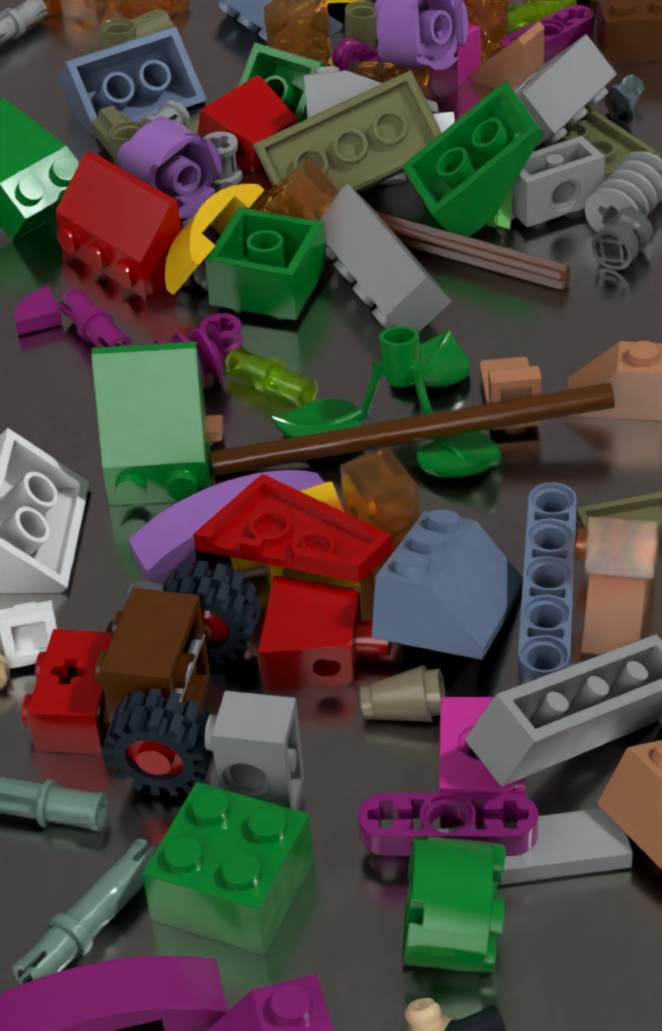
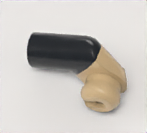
(426, 1016)

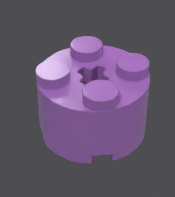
(420, 32)
(173, 162)

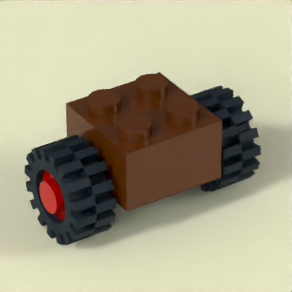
(161, 670)

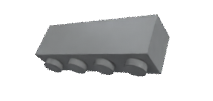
(380, 264)
(570, 711)

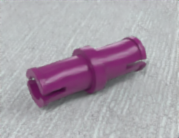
(92, 322)

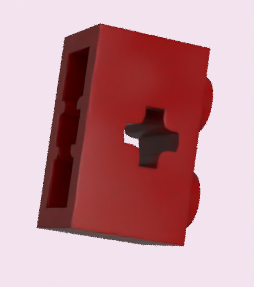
(66, 701)

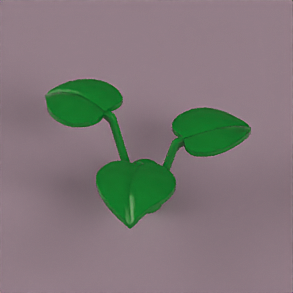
(406, 363)

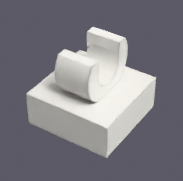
(26, 631)

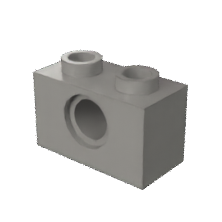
(557, 181)
(257, 747)

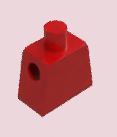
(251, 115)
(313, 636)

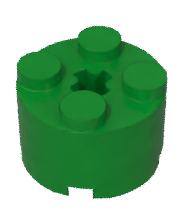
(453, 904)

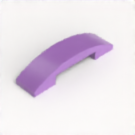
(168, 537)

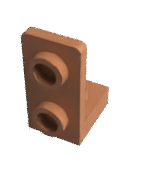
(510, 380)

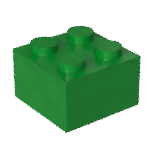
(266, 263)
(229, 868)

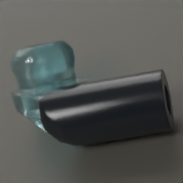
(621, 99)

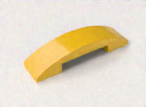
(191, 245)

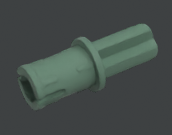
(53, 803)

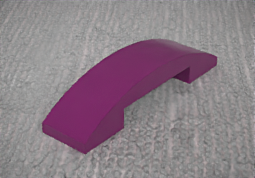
(118, 995)

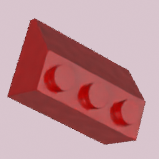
(118, 224)

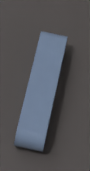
(547, 582)

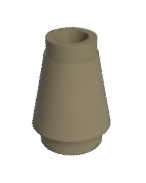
(405, 696)

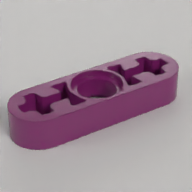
(560, 28)
(428, 806)

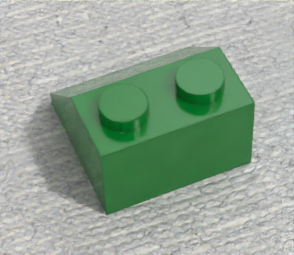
(283, 74)

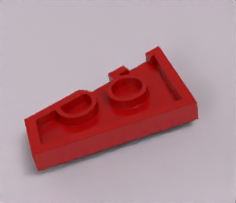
(293, 531)

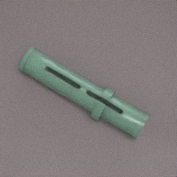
(71, 933)

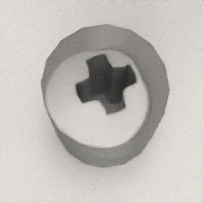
(632, 184)

